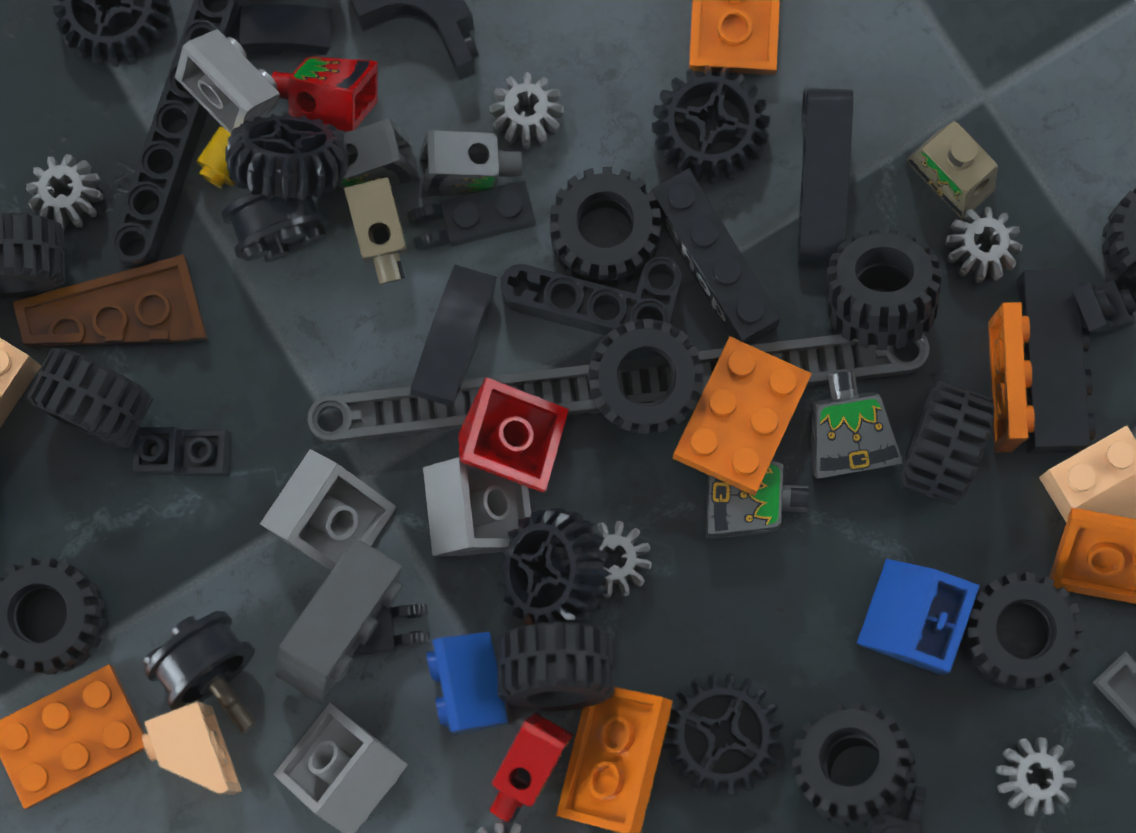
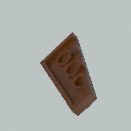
(123, 308)

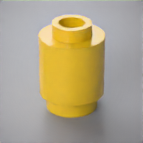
(213, 160)

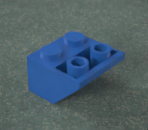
(918, 615)
(468, 682)

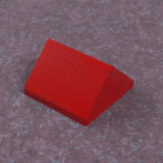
(512, 434)

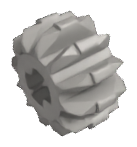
(516, 125)
(70, 177)
(993, 230)
(625, 545)
(1039, 760)

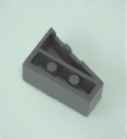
(338, 620)

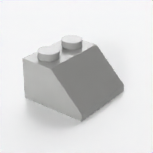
(225, 81)
(471, 509)
(326, 510)
(340, 770)

